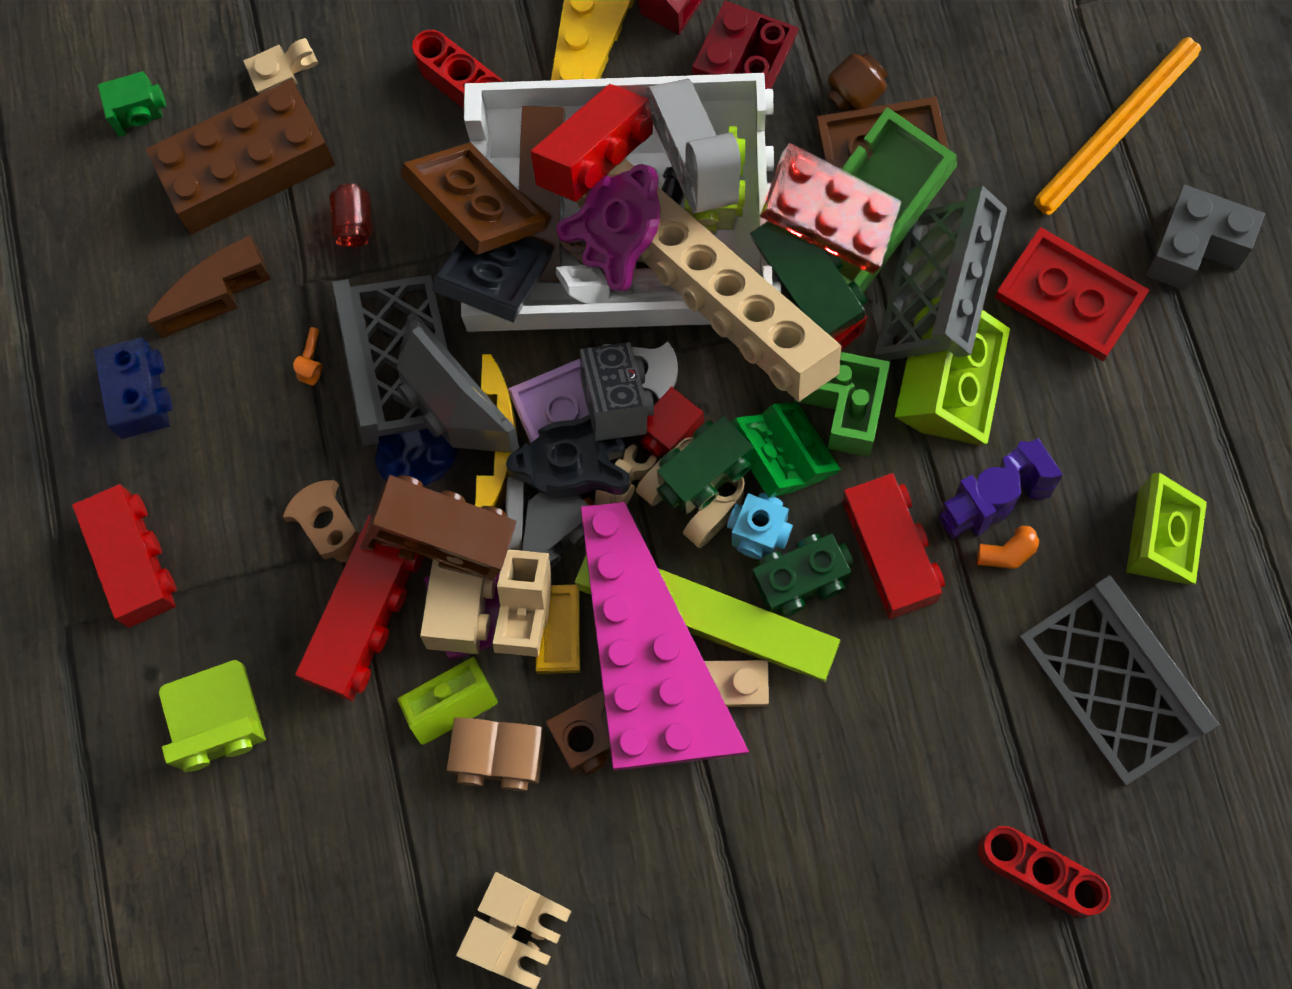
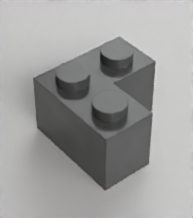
(1200, 228)

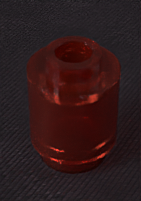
(350, 215)

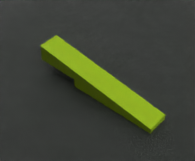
(745, 627)

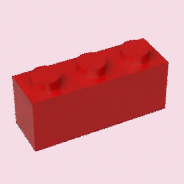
(592, 142)
(893, 545)
(125, 555)

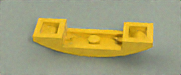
(492, 489)

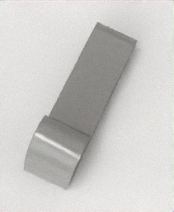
(702, 161)

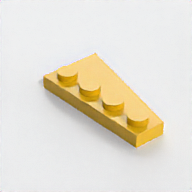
(587, 37)

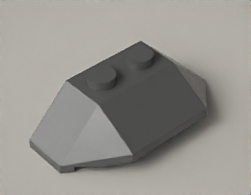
(448, 395)

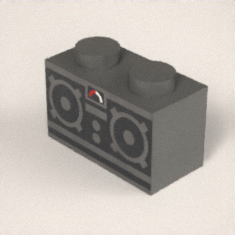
(615, 391)

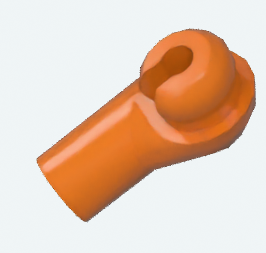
(1011, 554)

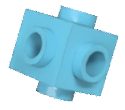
(757, 540)

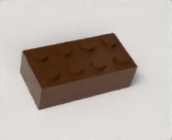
(240, 157)

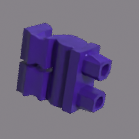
(999, 488)

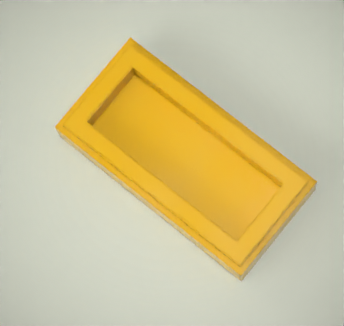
(561, 638)

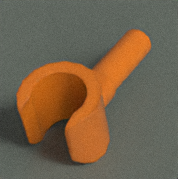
(304, 366)

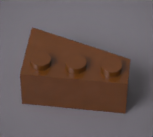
(439, 528)

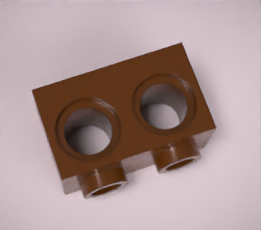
(589, 717)

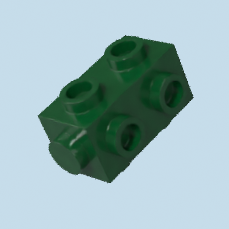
(696, 472)
(811, 570)

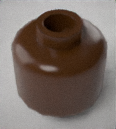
(857, 82)

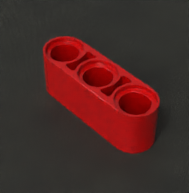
(448, 65)
(1066, 872)

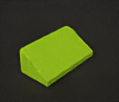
(453, 694)

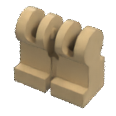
(492, 942)

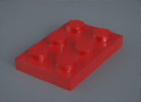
(1071, 293)

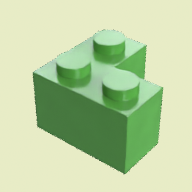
(857, 402)

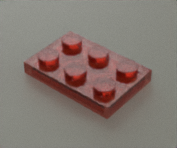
(831, 209)

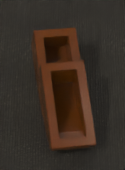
(209, 288)

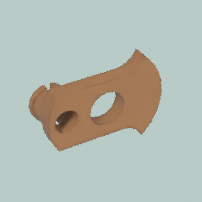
(331, 541)

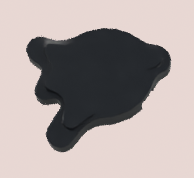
(570, 461)

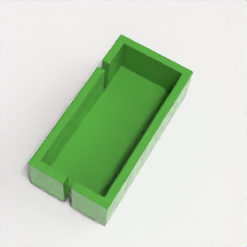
(904, 166)

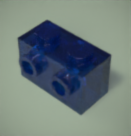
(133, 387)

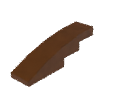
(536, 125)

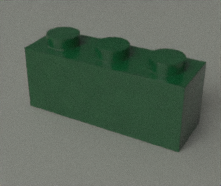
(811, 278)

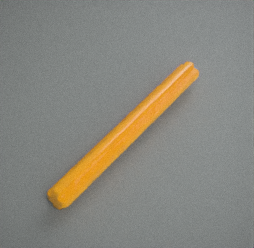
(1117, 126)

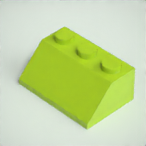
(953, 393)

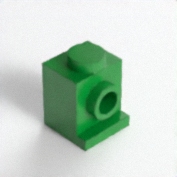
(131, 101)

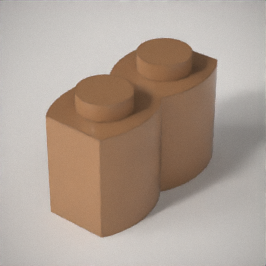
(496, 752)

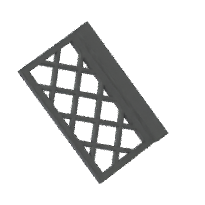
(962, 280)
(359, 351)
(1151, 659)

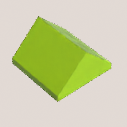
(1166, 531)

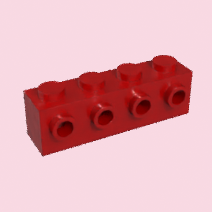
(357, 619)

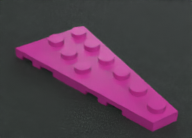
(652, 674)

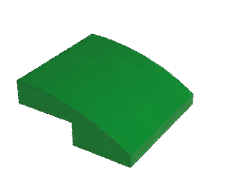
(786, 449)

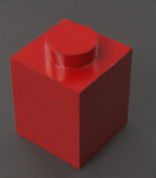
(671, 423)

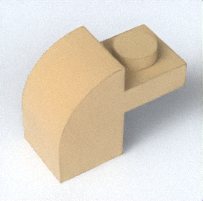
(524, 603)

